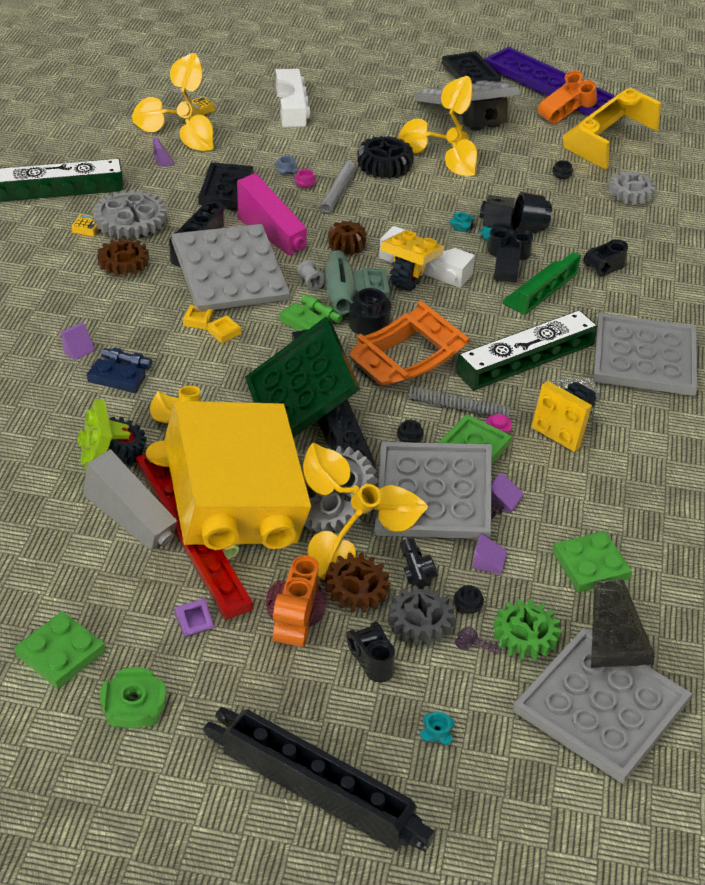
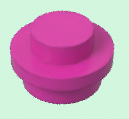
(305, 178)
(500, 422)

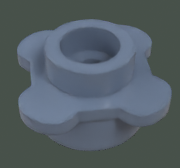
(286, 165)

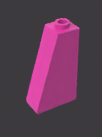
(262, 206)

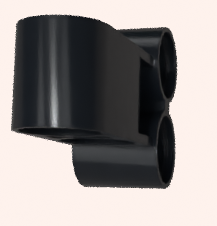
(509, 250)

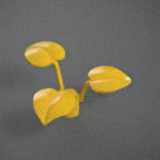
(199, 130)
(464, 154)
(161, 411)
(328, 471)

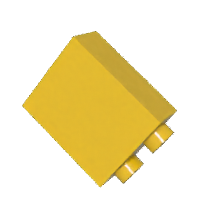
(236, 474)

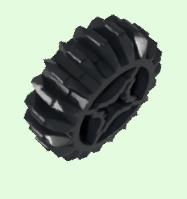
(385, 157)

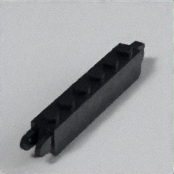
(320, 779)

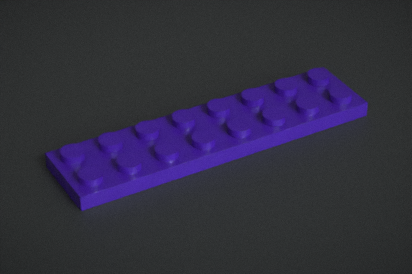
(537, 75)

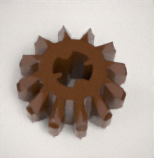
(347, 237)

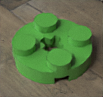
(133, 713)

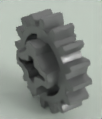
(421, 615)

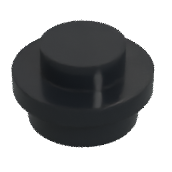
(562, 169)
(410, 431)
(468, 599)

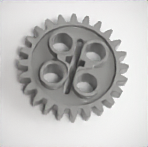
(130, 214)
(322, 512)

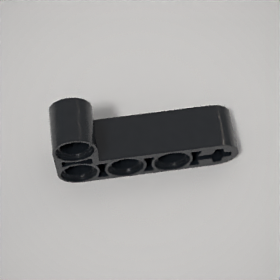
(207, 217)

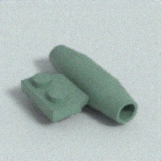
(344, 283)

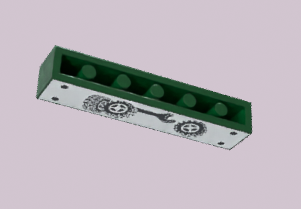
(60, 179)
(526, 350)

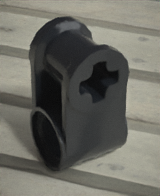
(607, 257)
(373, 652)

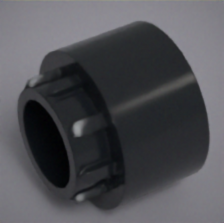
(531, 212)
(369, 311)

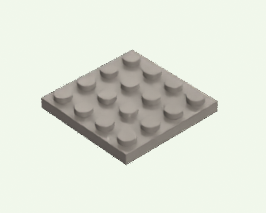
(481, 90)
(230, 267)
(646, 354)
(448, 479)
(603, 711)

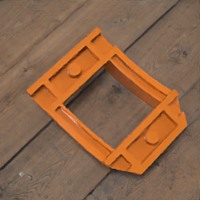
(382, 369)

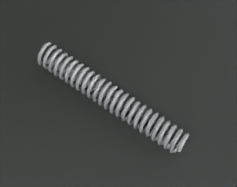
(338, 187)
(484, 410)

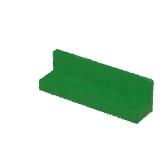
(543, 284)

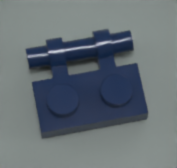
(117, 375)

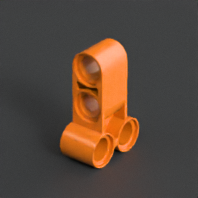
(568, 98)
(296, 602)

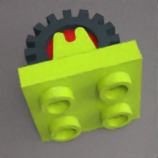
(105, 434)

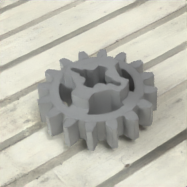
(632, 187)

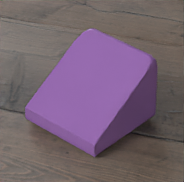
(161, 154)
(77, 341)
(506, 491)
(489, 555)
(194, 617)

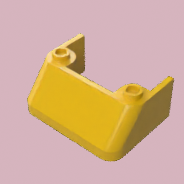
(584, 137)

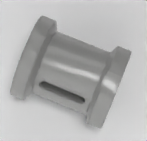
(313, 278)

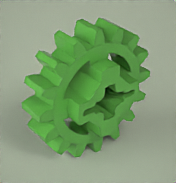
(526, 629)

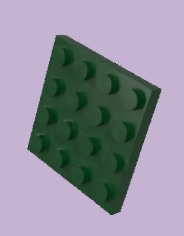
(306, 377)

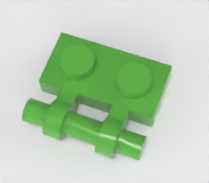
(304, 317)

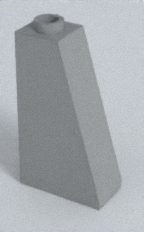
(127, 501)

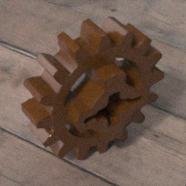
(123, 257)
(357, 582)

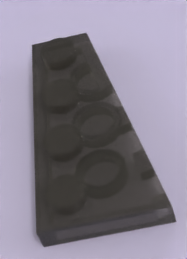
(617, 629)

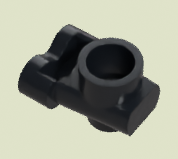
(419, 568)

